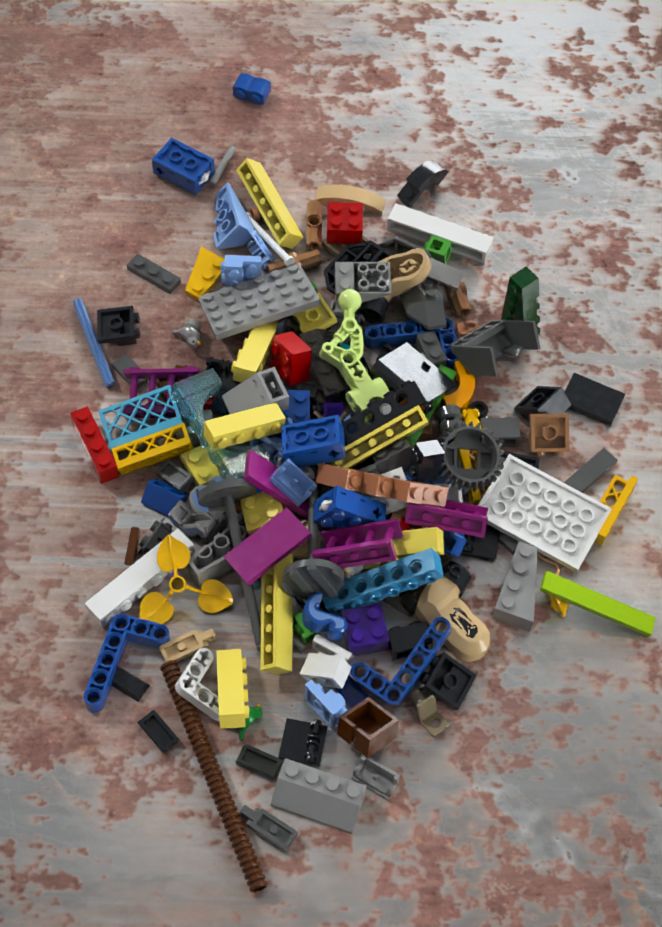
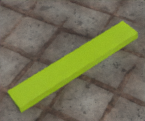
(597, 603)

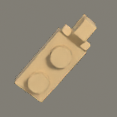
(186, 644)

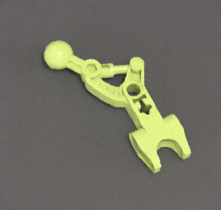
(362, 387)

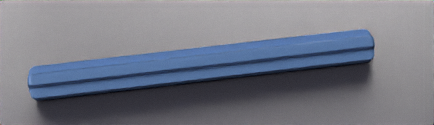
(93, 343)

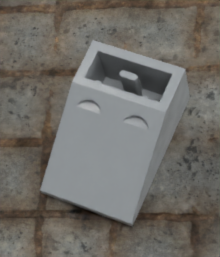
(369, 279)
(257, 391)

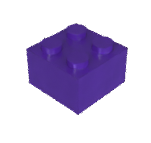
(365, 630)

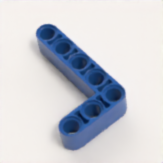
(400, 336)
(115, 653)
(407, 668)

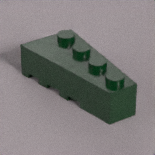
(521, 297)

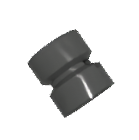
(448, 416)

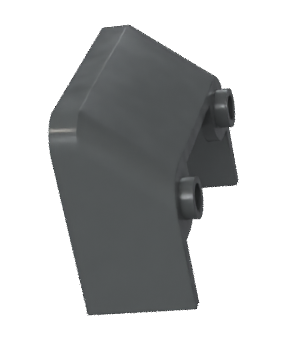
(491, 340)

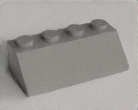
(318, 795)

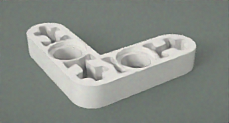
(195, 687)

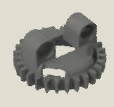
(486, 461)

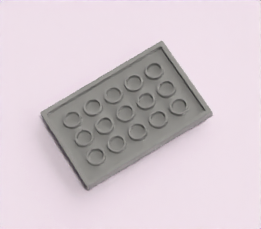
(258, 301)

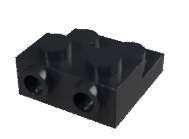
(118, 325)
(447, 680)

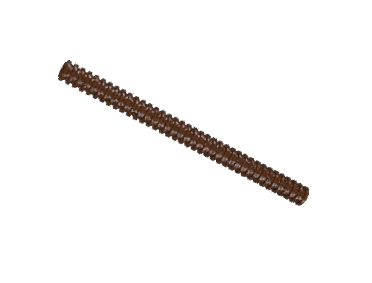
(216, 782)

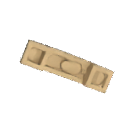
(350, 194)

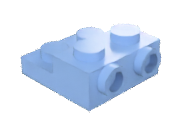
(240, 268)
(327, 706)

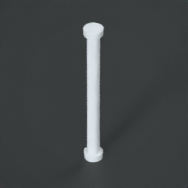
(288, 260)

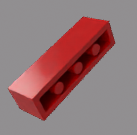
(94, 445)

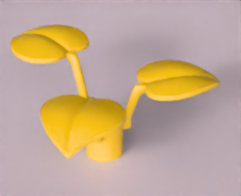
(174, 555)

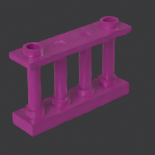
(136, 373)
(454, 517)
(360, 543)

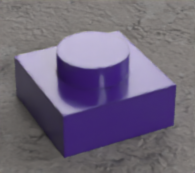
(333, 408)

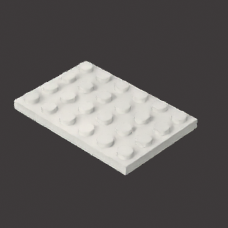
(544, 513)

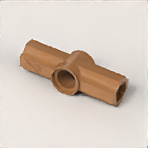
(314, 225)
(306, 260)
(459, 299)

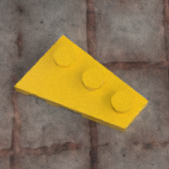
(204, 274)

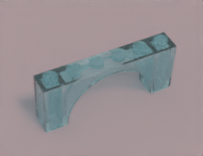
(191, 396)

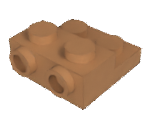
(549, 434)

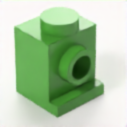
(439, 248)
(299, 628)

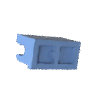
(293, 482)

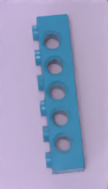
(387, 581)

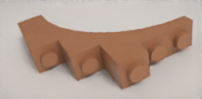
(382, 485)

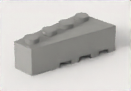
(209, 560)

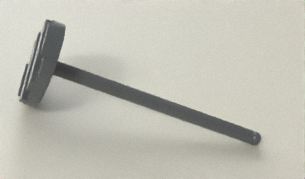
(227, 494)
(311, 574)

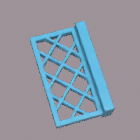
(159, 426)

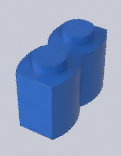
(251, 88)

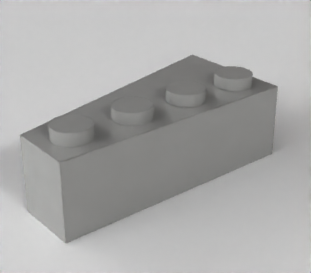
(517, 595)

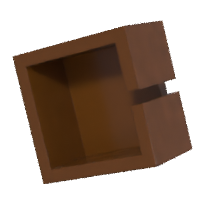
(368, 727)

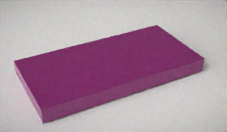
(258, 473)
(267, 546)

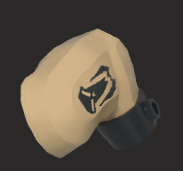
(406, 272)
(469, 635)

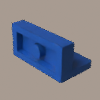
(162, 496)

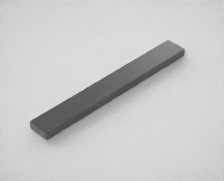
(580, 480)

